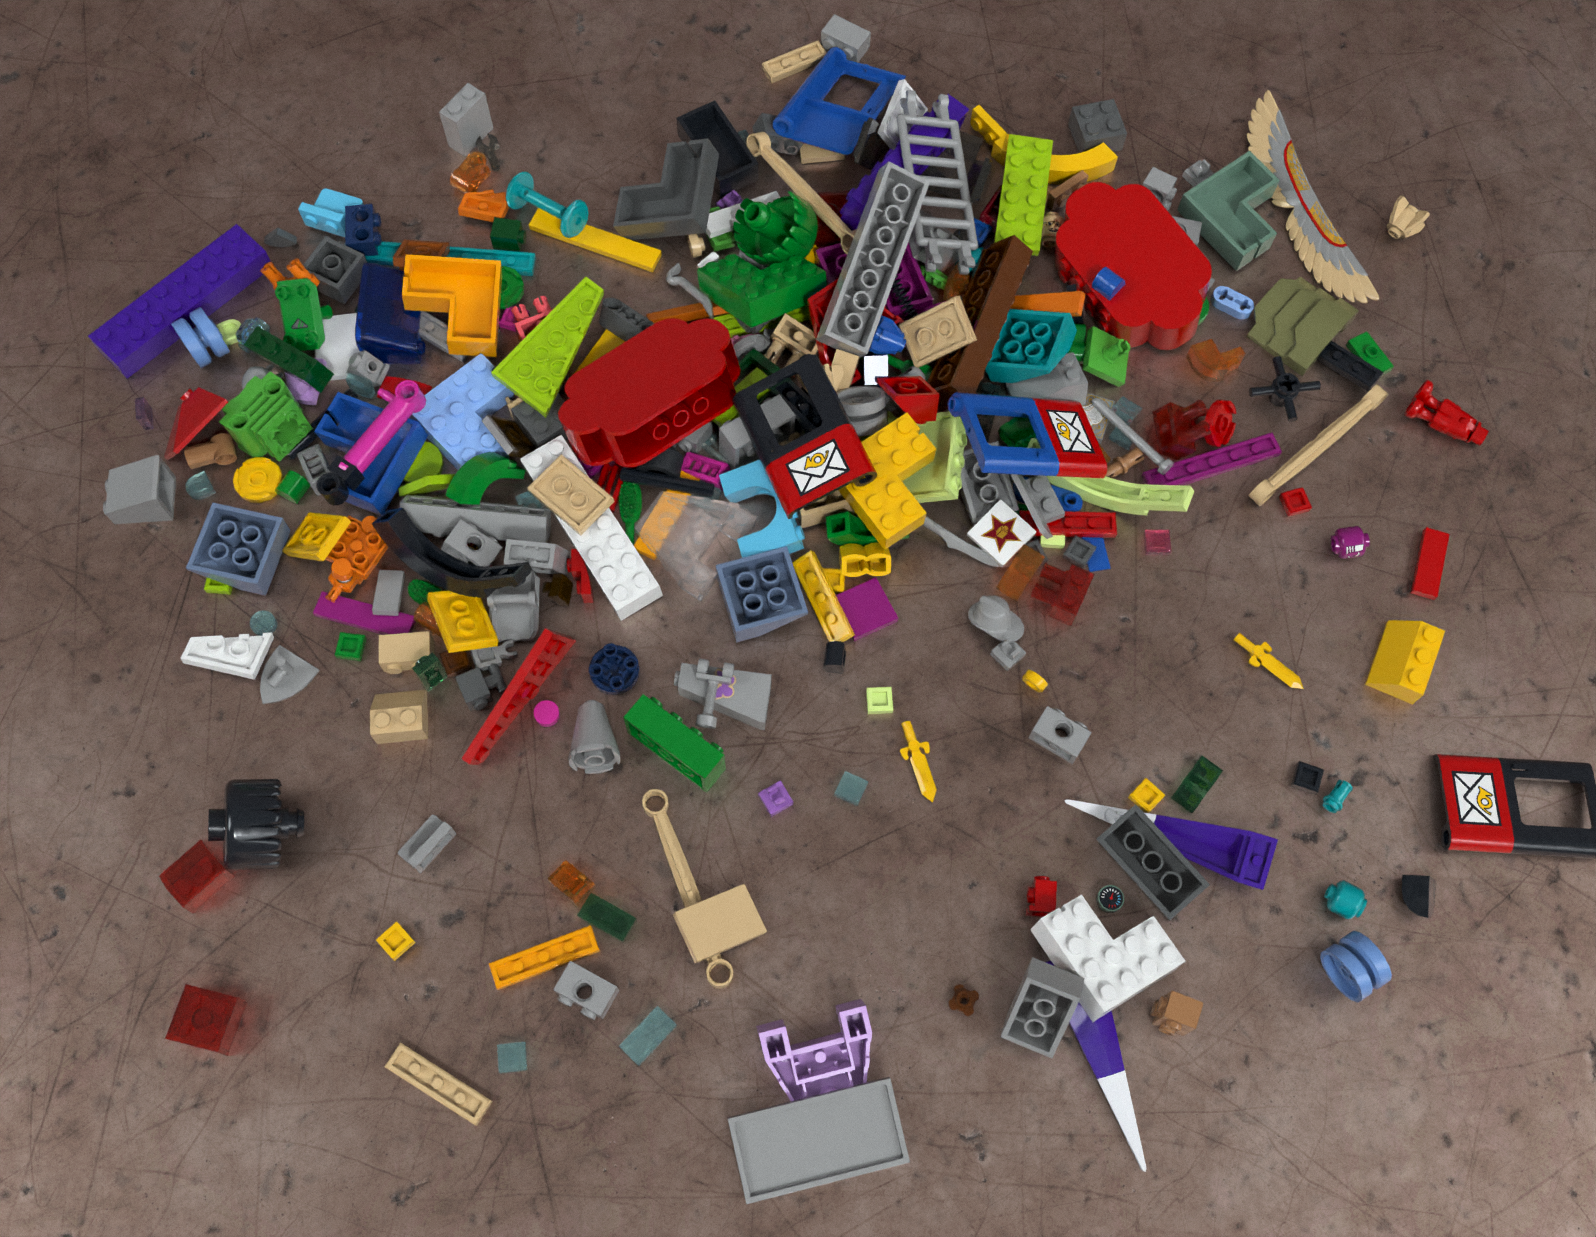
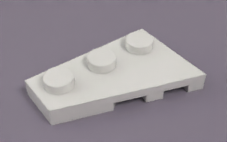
(229, 655)

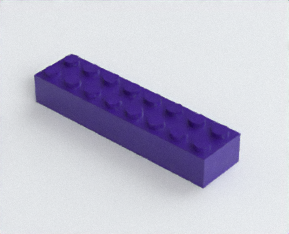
(858, 197)
(203, 281)

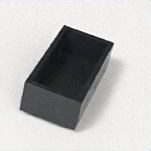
(735, 163)

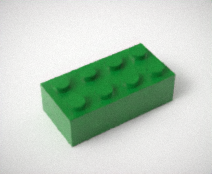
(675, 742)

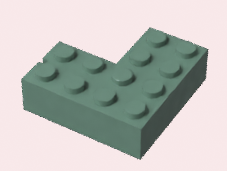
(1227, 209)

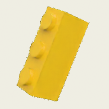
(1405, 659)

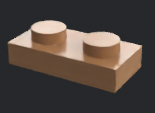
(1060, 195)

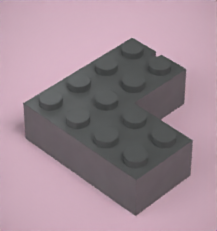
(675, 204)

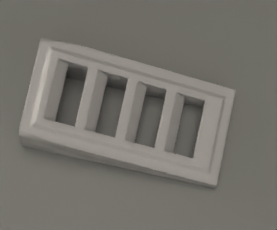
(317, 465)

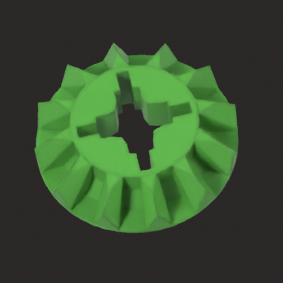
(934, 278)

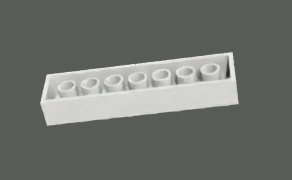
(603, 545)

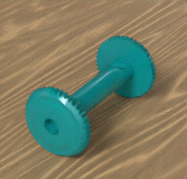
(521, 191)

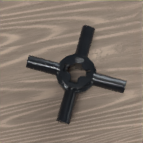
(1284, 389)

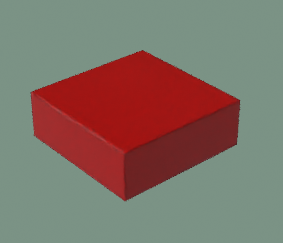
(1295, 502)

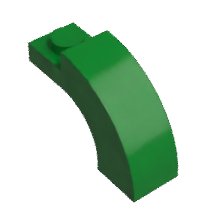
(478, 474)
(848, 529)

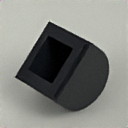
(834, 657)

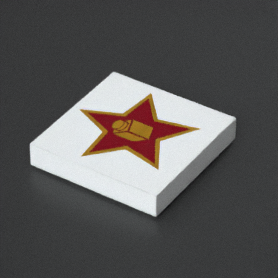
(1001, 533)

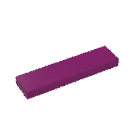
(361, 616)

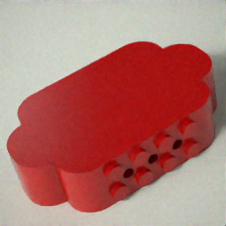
(1144, 246)
(650, 392)

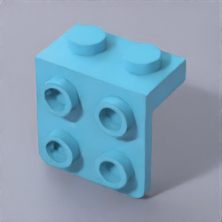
(328, 211)

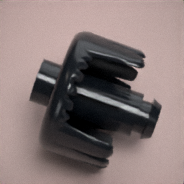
(253, 824)

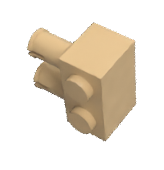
(791, 336)

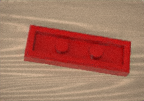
(1430, 563)

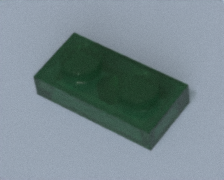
(429, 671)
(607, 917)

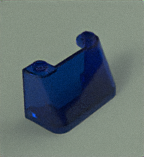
(381, 320)

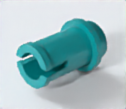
(1334, 801)

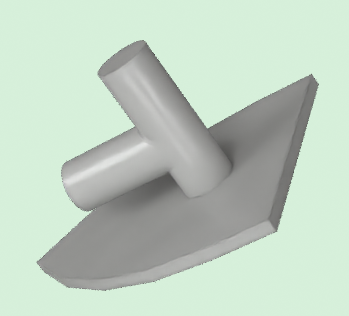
(284, 676)

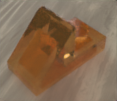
(571, 883)

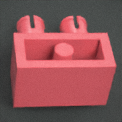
(525, 323)

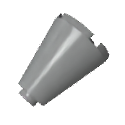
(593, 740)

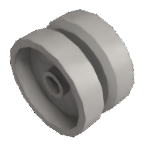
(865, 408)

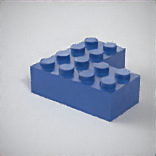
(389, 466)

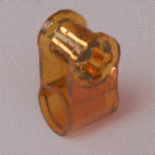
(468, 176)

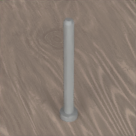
(1164, 465)

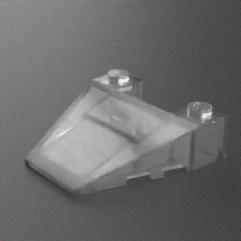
(683, 528)

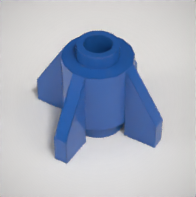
(887, 338)

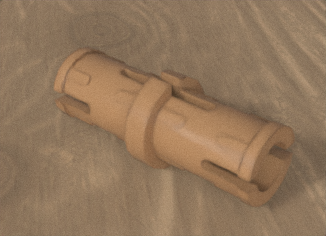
(1121, 464)

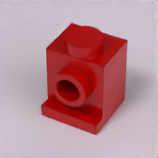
(1041, 896)

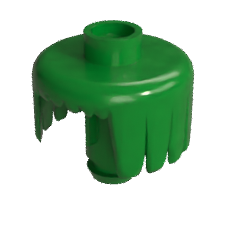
(776, 229)

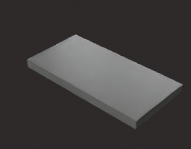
(818, 1140)

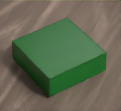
(350, 646)

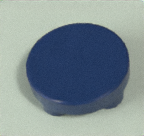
(614, 669)

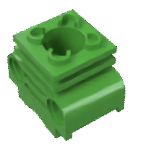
(265, 418)

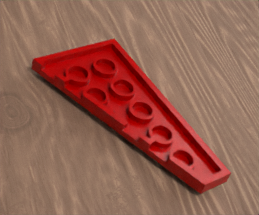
(524, 686)

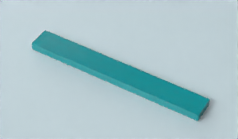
(520, 261)

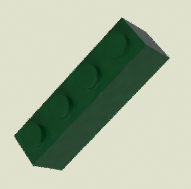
(289, 359)

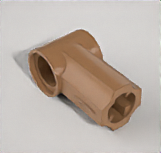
(218, 450)

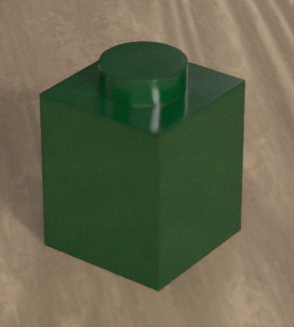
(507, 234)

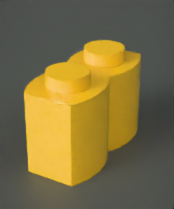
(870, 559)

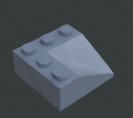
(239, 548)
(760, 593)

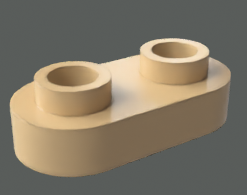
(695, 245)

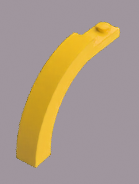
(1094, 162)

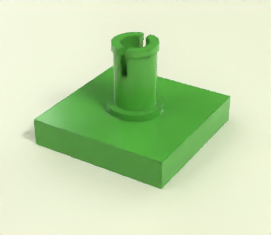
(1106, 356)

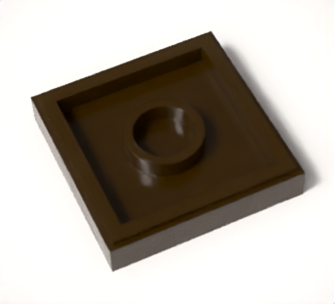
(509, 436)

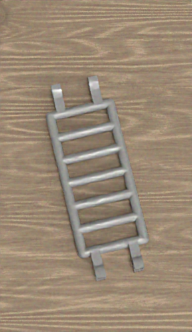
(932, 244)

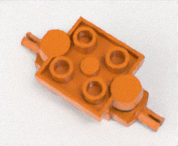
(354, 556)

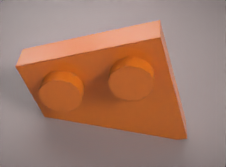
(484, 205)

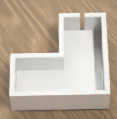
(1110, 967)

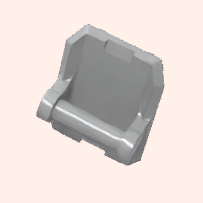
(516, 610)

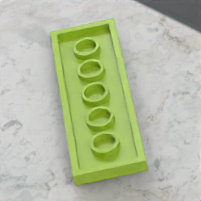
(1024, 190)

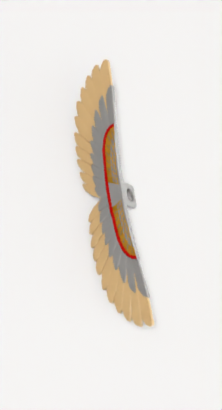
(1309, 226)

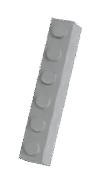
(491, 519)

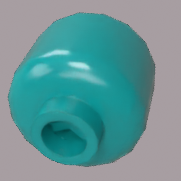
(1345, 899)

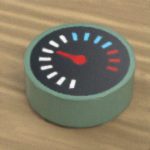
(1110, 899)

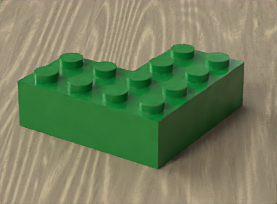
(760, 294)

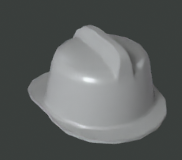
(996, 619)

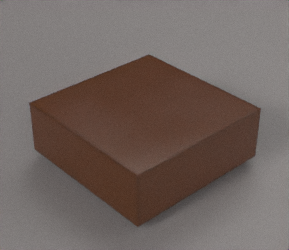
(455, 662)

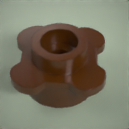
(956, 1003)

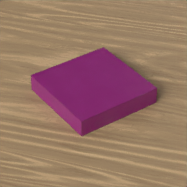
(867, 608)

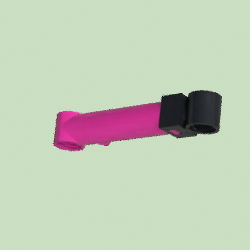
(348, 470)

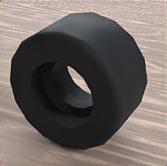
(666, 463)

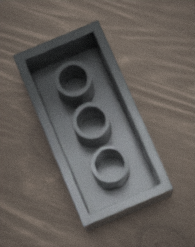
(1152, 862)

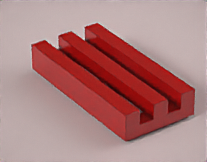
(614, 471)

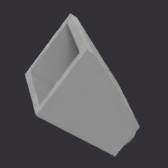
(140, 492)

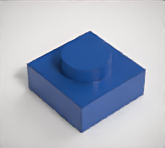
(982, 231)

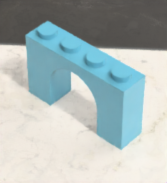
(781, 532)

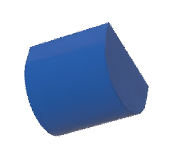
(1108, 283)

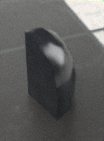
(1419, 894)

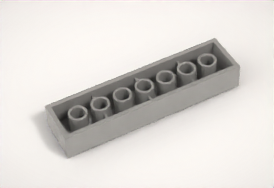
(873, 260)

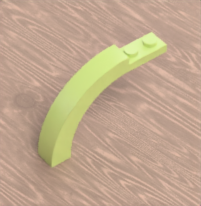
(1124, 496)

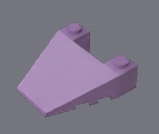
(822, 1062)

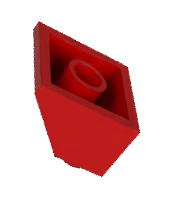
(912, 396)

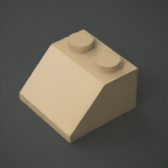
(399, 717)

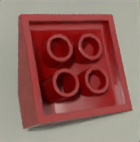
(191, 417)

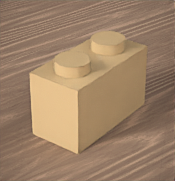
(403, 650)

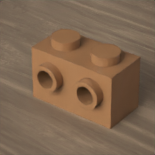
(1176, 1013)

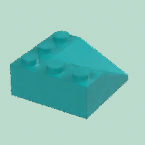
(1030, 345)

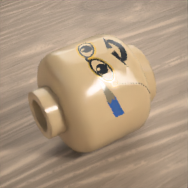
(1051, 224)

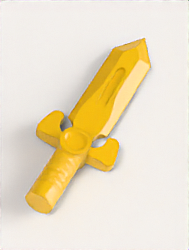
(1268, 661)
(919, 761)

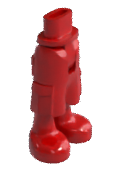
(1448, 416)

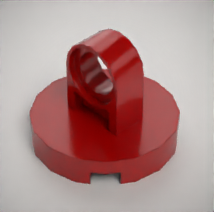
(1220, 422)

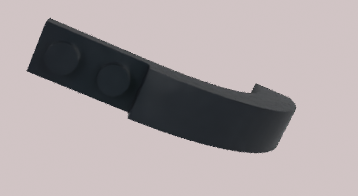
(439, 567)

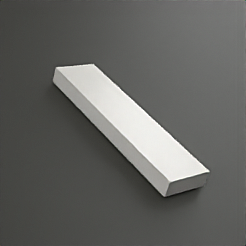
(722, 220)

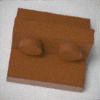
(417, 247)

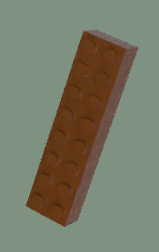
(987, 305)

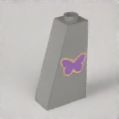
(743, 700)

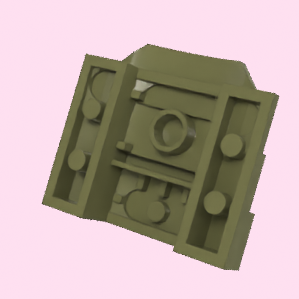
(1298, 322)

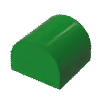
(292, 487)

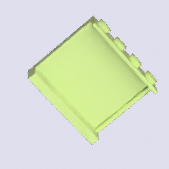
(941, 477)

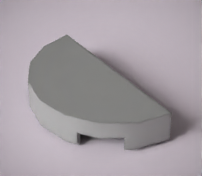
(745, 345)

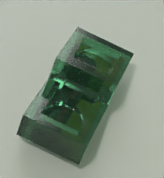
(1196, 784)

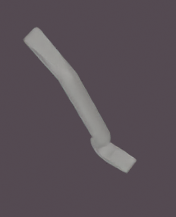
(673, 280)

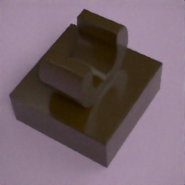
(559, 589)

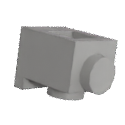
(368, 367)

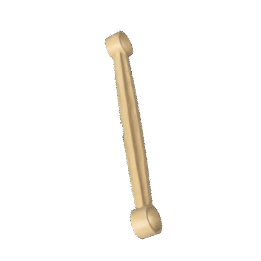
(800, 187)
(1320, 444)
(681, 871)

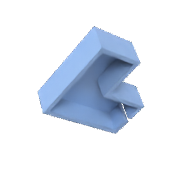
(457, 409)

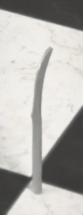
(957, 543)

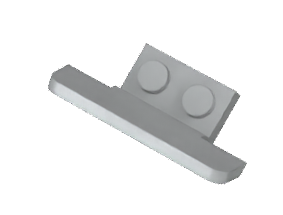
(1040, 501)

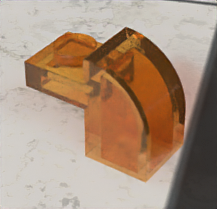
(1210, 363)

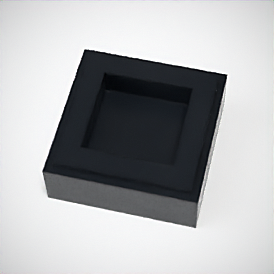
(1307, 777)

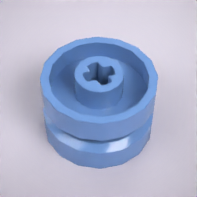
(202, 336)
(1356, 966)

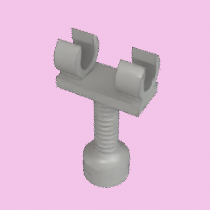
(707, 719)

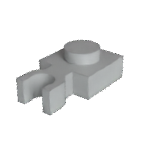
(487, 656)

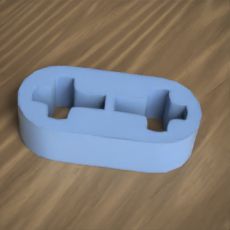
(1232, 302)

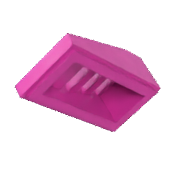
(717, 466)

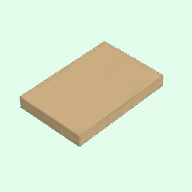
(937, 332)
(571, 494)
(719, 923)

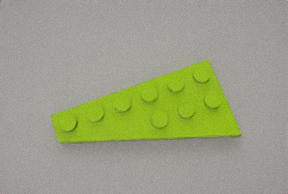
(544, 356)

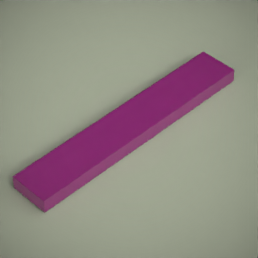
(1216, 462)

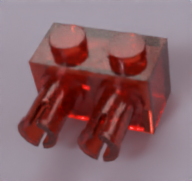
(1174, 428)
(1073, 589)

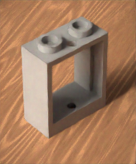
(539, 555)

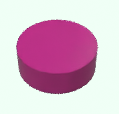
(546, 713)

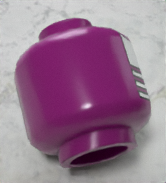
(1349, 542)

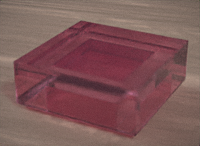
(1157, 542)

